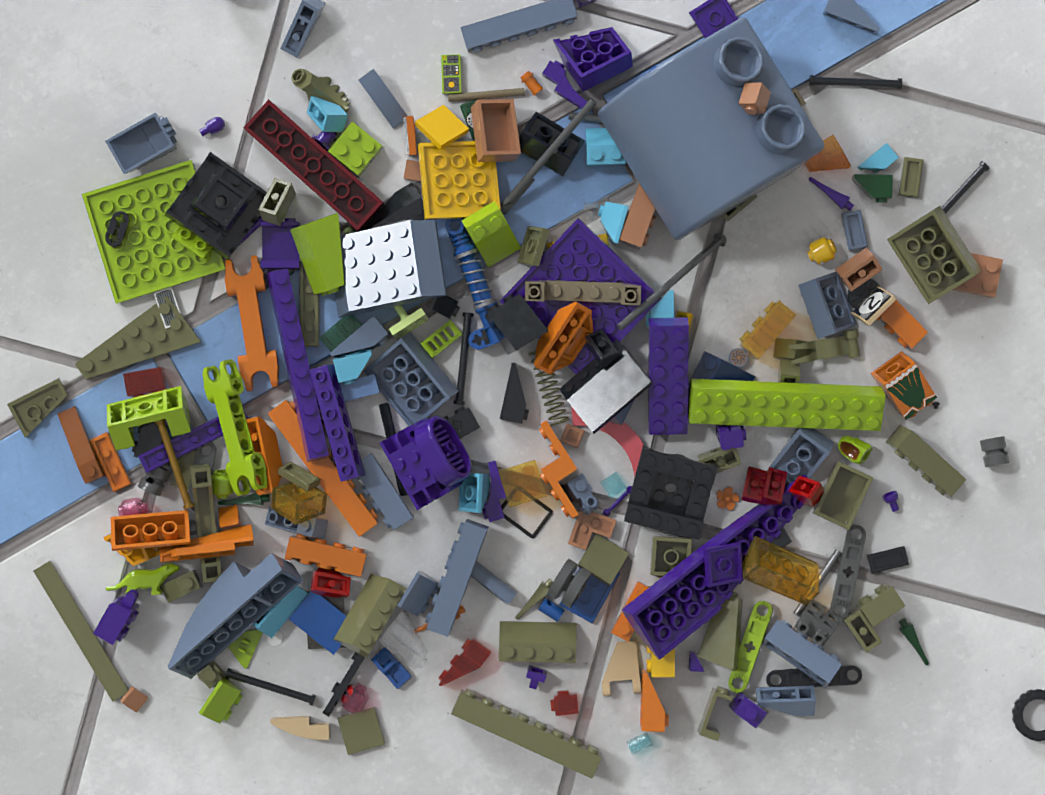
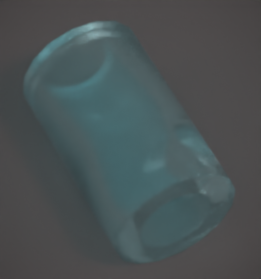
(639, 743)

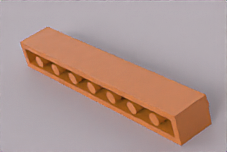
(341, 493)

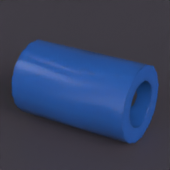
(551, 609)

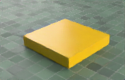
(441, 126)

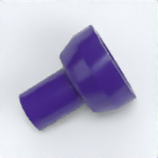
(891, 498)

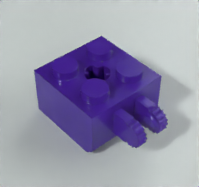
(117, 617)

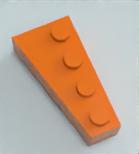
(326, 555)

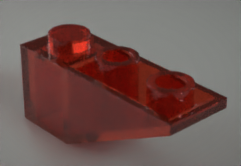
(471, 659)

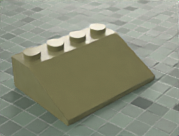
(934, 255)

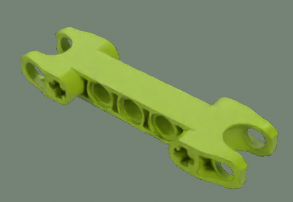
(244, 461)

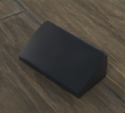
(601, 348)

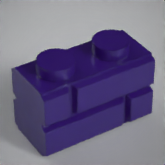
(730, 436)

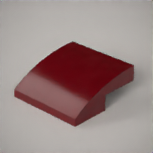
(764, 486)

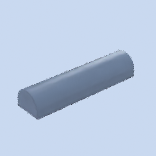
(491, 582)

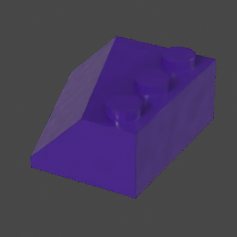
(594, 56)

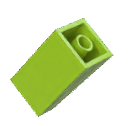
(321, 253)

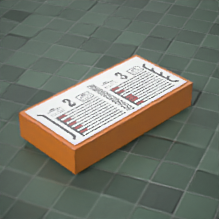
(410, 137)

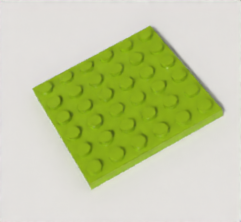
(148, 255)

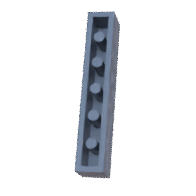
(518, 23)
(457, 577)

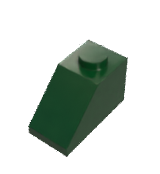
(875, 186)

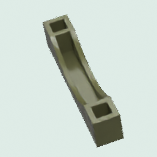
(205, 516)

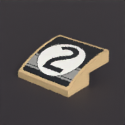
(873, 306)

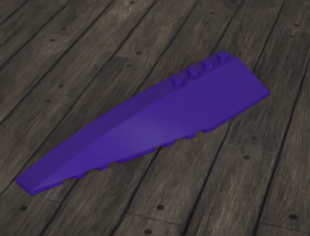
(681, 600)

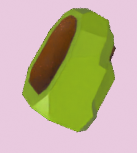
(854, 449)

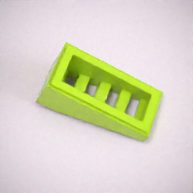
(432, 353)

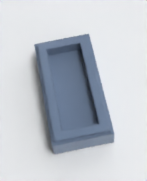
(854, 230)

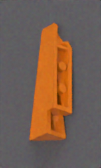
(209, 546)

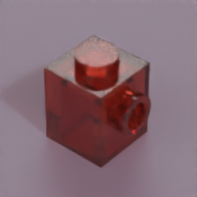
(564, 703)

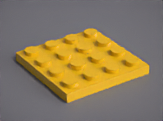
(455, 181)

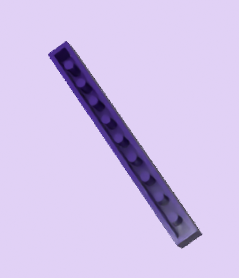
(297, 365)

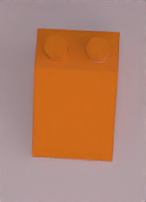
(651, 712)

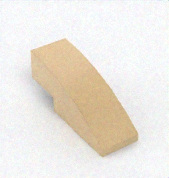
(302, 727)

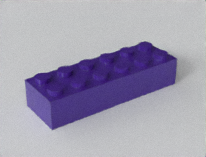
(669, 374)

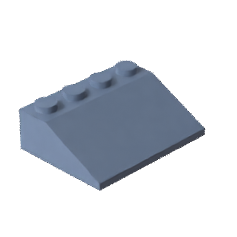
(411, 380)

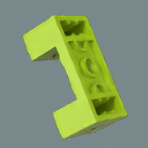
(148, 408)

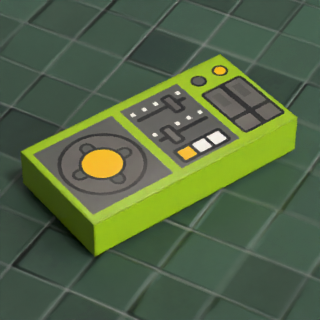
(451, 74)

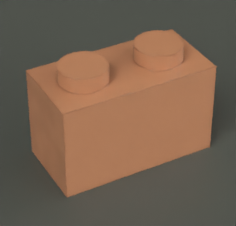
(858, 269)

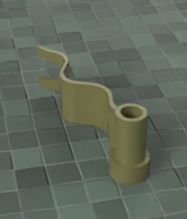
(830, 347)

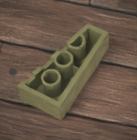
(925, 460)

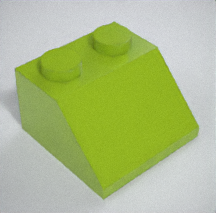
(221, 701)

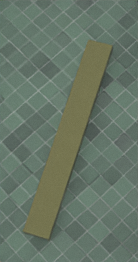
(81, 631)

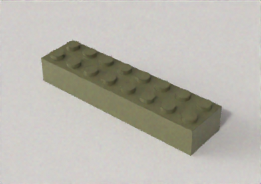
(527, 733)

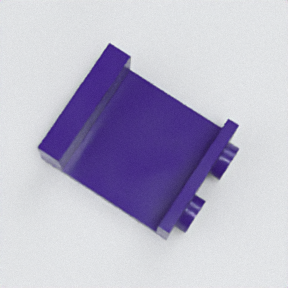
(279, 246)

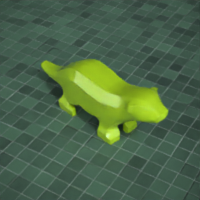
(146, 579)

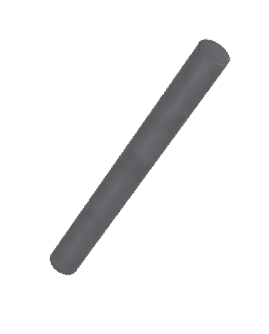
(822, 575)

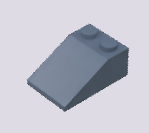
(802, 453)

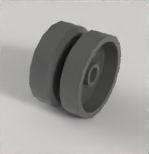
(569, 583)

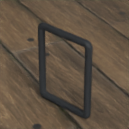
(524, 530)

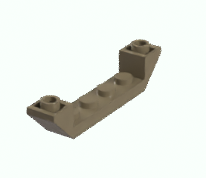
(583, 291)

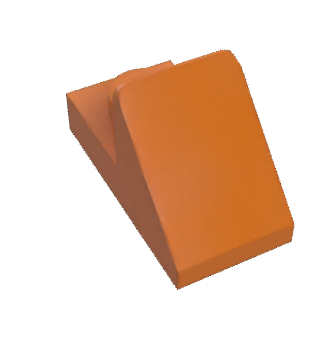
(229, 517)

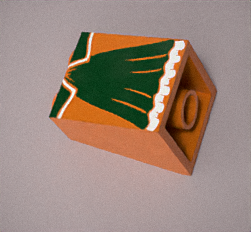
(904, 385)

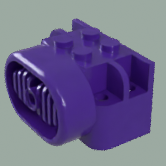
(428, 459)

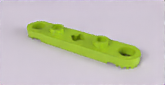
(754, 632)

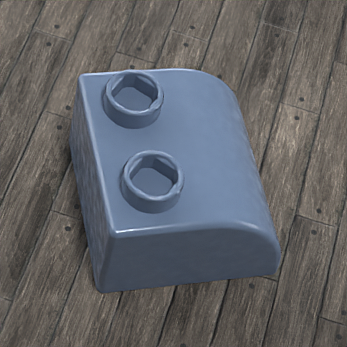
(695, 141)

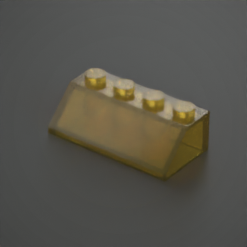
(781, 571)

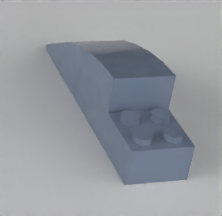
(230, 609)

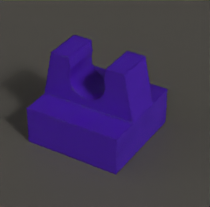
(536, 675)

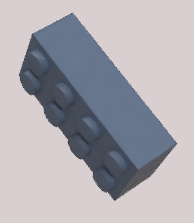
(802, 653)

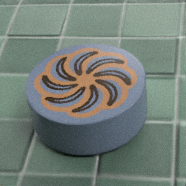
(738, 357)

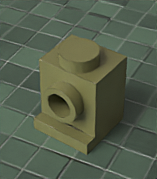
(211, 674)

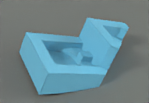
(880, 159)

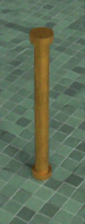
(174, 464)

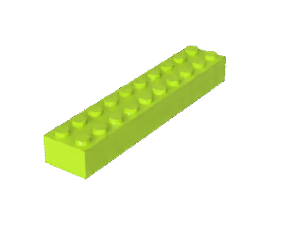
(786, 404)

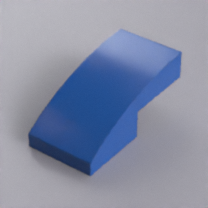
(391, 668)

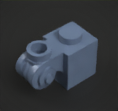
(579, 489)

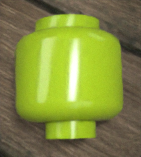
(221, 484)

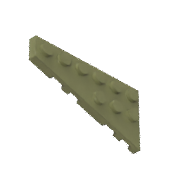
(139, 341)

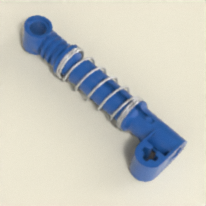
(475, 280)

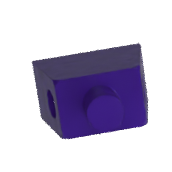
(748, 709)

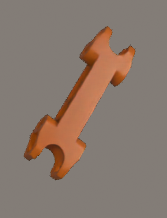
(246, 290)

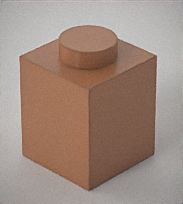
(754, 98)

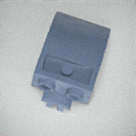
(143, 143)

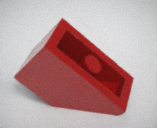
(807, 490)

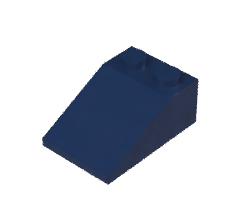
(718, 369)

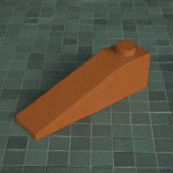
(81, 446)

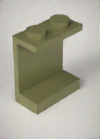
(703, 729)

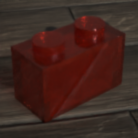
(145, 381)

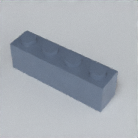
(384, 493)

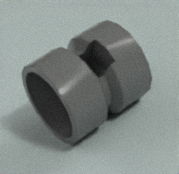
(994, 451)
(156, 488)

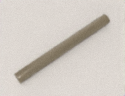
(486, 94)

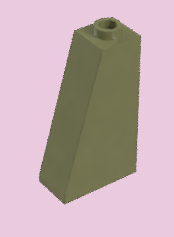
(723, 635)

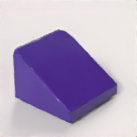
(694, 664)

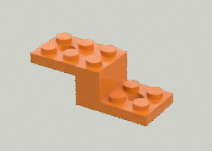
(558, 470)

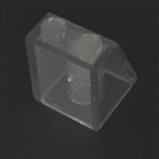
(404, 641)

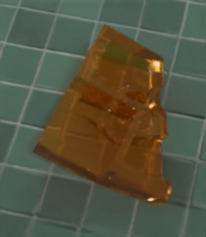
(829, 158)

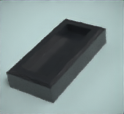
(887, 559)

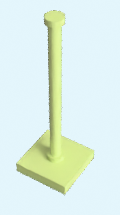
(407, 322)

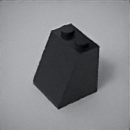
(514, 323)

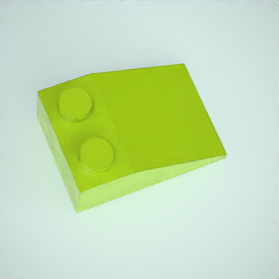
(491, 234)

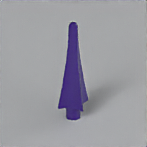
(838, 198)

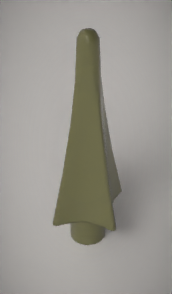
(540, 593)

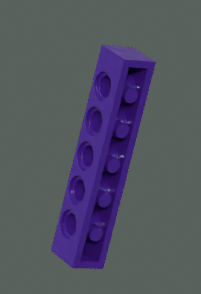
(337, 423)

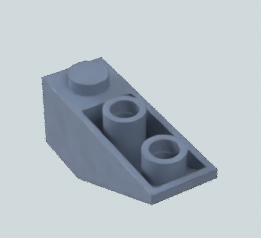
(313, 528)

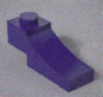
(556, 73)
(493, 509)

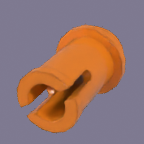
(531, 82)

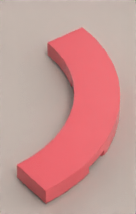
(622, 434)

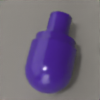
(213, 126)

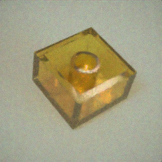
(522, 483)
(298, 504)

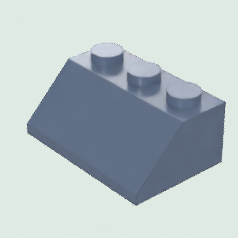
(827, 304)

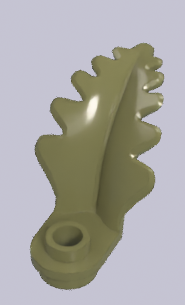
(319, 88)

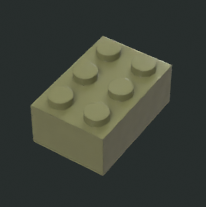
(842, 495)

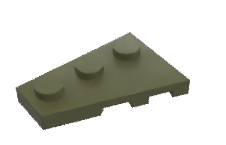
(36, 405)

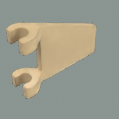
(622, 667)

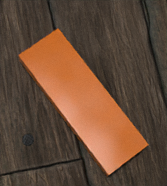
(110, 461)

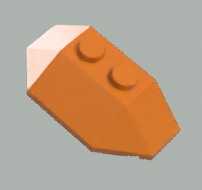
(564, 338)
(266, 444)

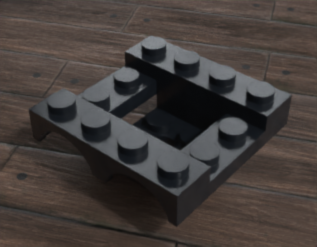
(239, 214)
(665, 511)

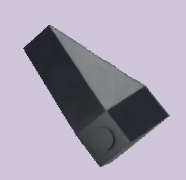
(401, 207)

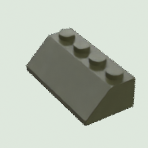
(369, 614)
(537, 641)

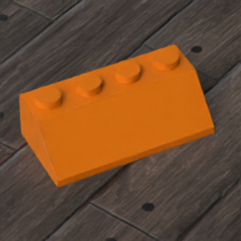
(150, 530)

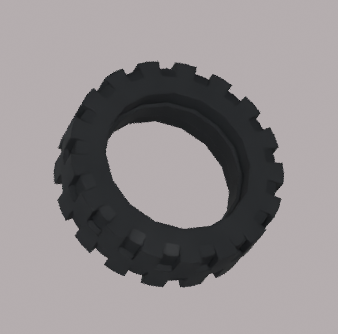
(1018, 710)

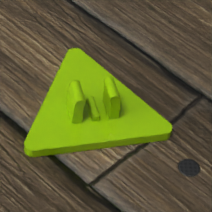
(245, 646)

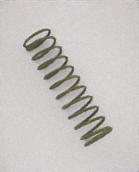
(544, 397)

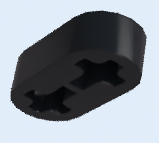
(121, 230)

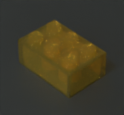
(766, 329)

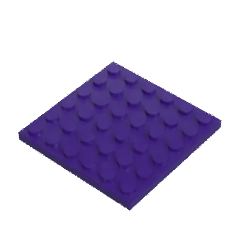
(584, 257)

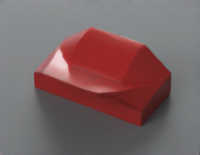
(330, 583)

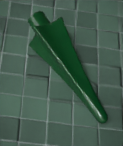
(253, 499)
(909, 632)

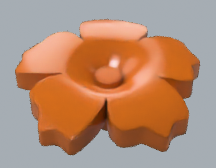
(727, 499)

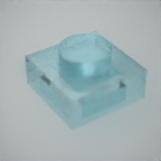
(613, 484)

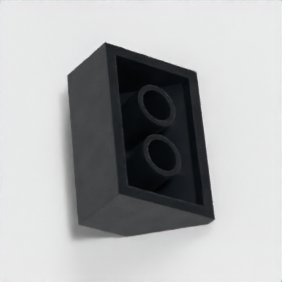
(539, 136)

